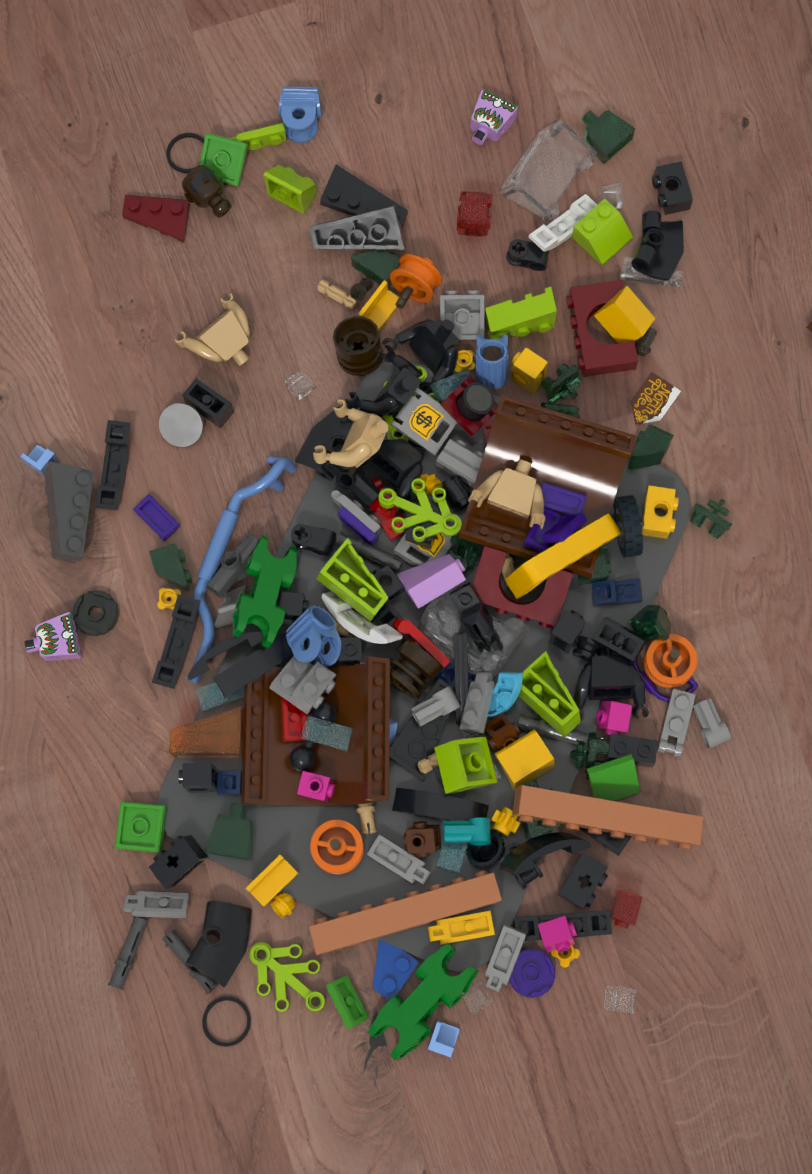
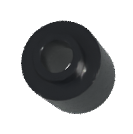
(456, 493)

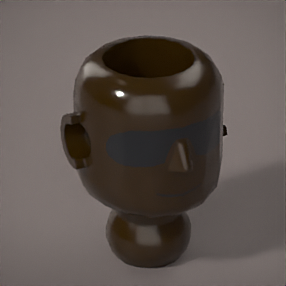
(205, 190)

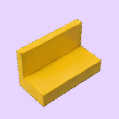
(380, 306)
(272, 881)

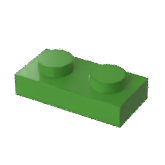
(347, 1002)

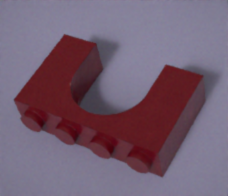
(595, 356)
(544, 609)

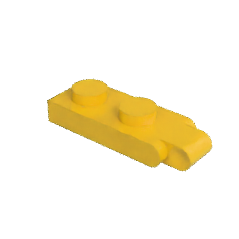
(462, 928)

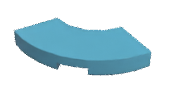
(505, 692)

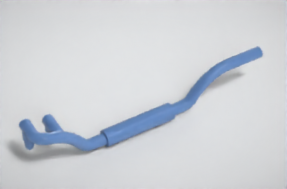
(221, 539)

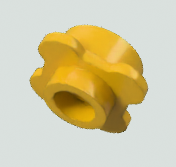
(465, 355)
(164, 594)
(566, 959)

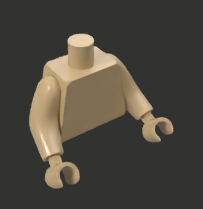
(223, 337)
(362, 441)
(513, 492)

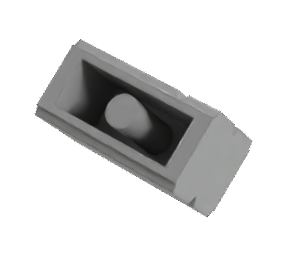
(460, 461)

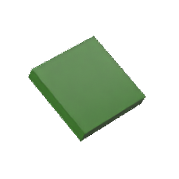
(224, 157)
(614, 779)
(141, 827)

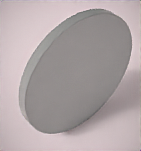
(181, 424)

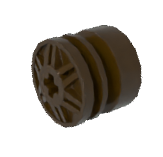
(358, 345)
(411, 668)

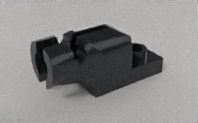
(476, 618)

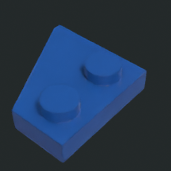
(392, 969)

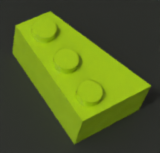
(522, 317)
(352, 582)
(548, 695)

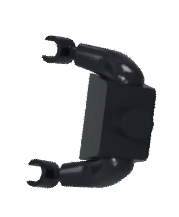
(433, 344)
(396, 390)
(399, 465)
(610, 678)

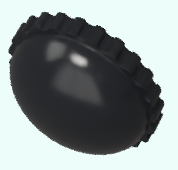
(487, 855)

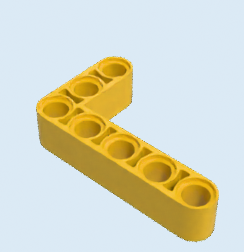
(562, 555)

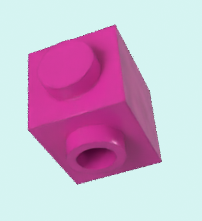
(613, 717)
(316, 786)
(557, 934)

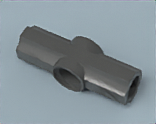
(232, 567)

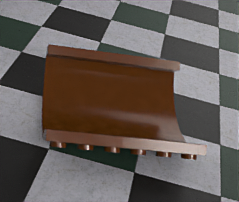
(562, 454)
(359, 772)

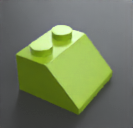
(290, 188)
(602, 232)
(465, 764)

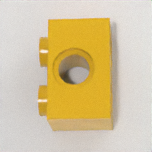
(528, 370)
(662, 499)

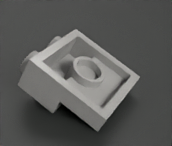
(464, 312)
(303, 684)

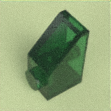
(376, 265)
(652, 623)

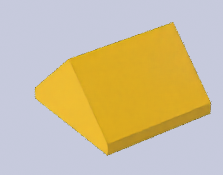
(625, 316)
(525, 759)

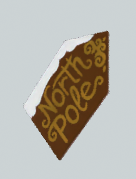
(653, 399)

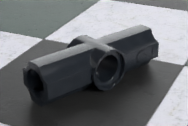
(354, 480)

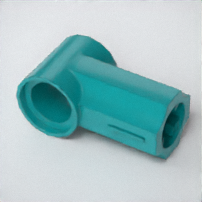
(474, 831)

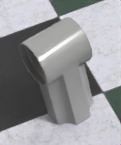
(440, 704)
(712, 728)

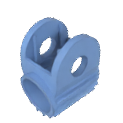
(300, 112)
(492, 373)
(317, 629)

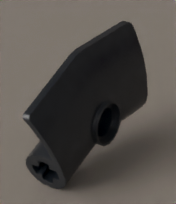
(660, 247)
(326, 433)
(231, 927)

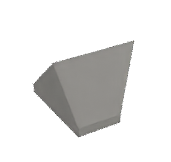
(228, 606)

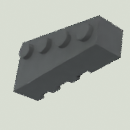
(365, 230)
(68, 508)

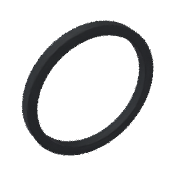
(174, 141)
(205, 1017)

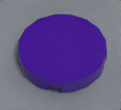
(533, 973)

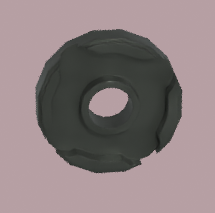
(102, 624)

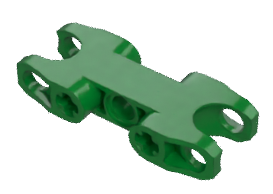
(260, 606)
(411, 1014)

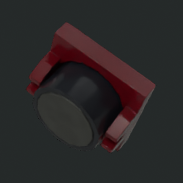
(471, 405)

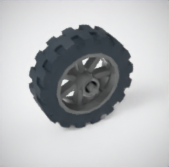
(629, 523)

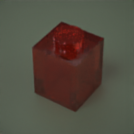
(625, 909)

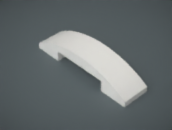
(562, 228)
(358, 624)

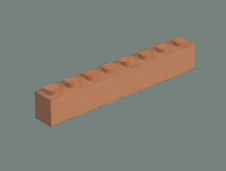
(607, 816)
(405, 913)

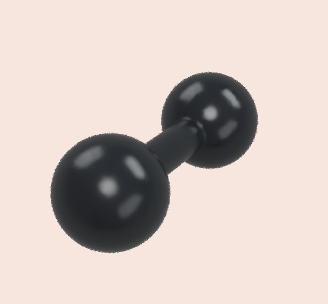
(302, 757)

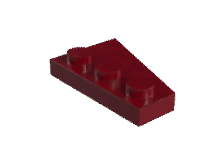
(162, 214)

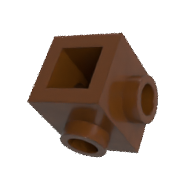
(501, 732)
(422, 839)

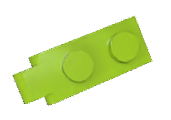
(263, 137)

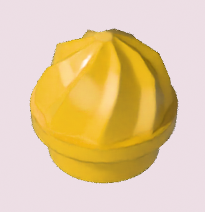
(283, 905)

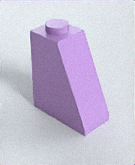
(431, 579)

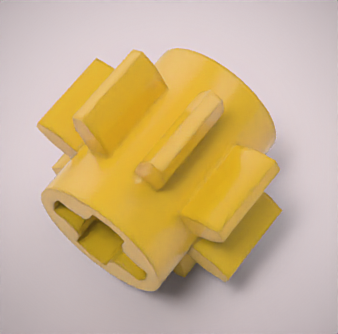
(431, 483)
(505, 822)

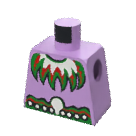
(491, 117)
(56, 639)

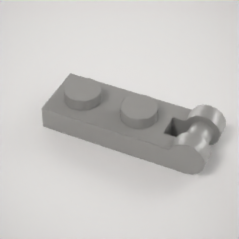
(676, 722)

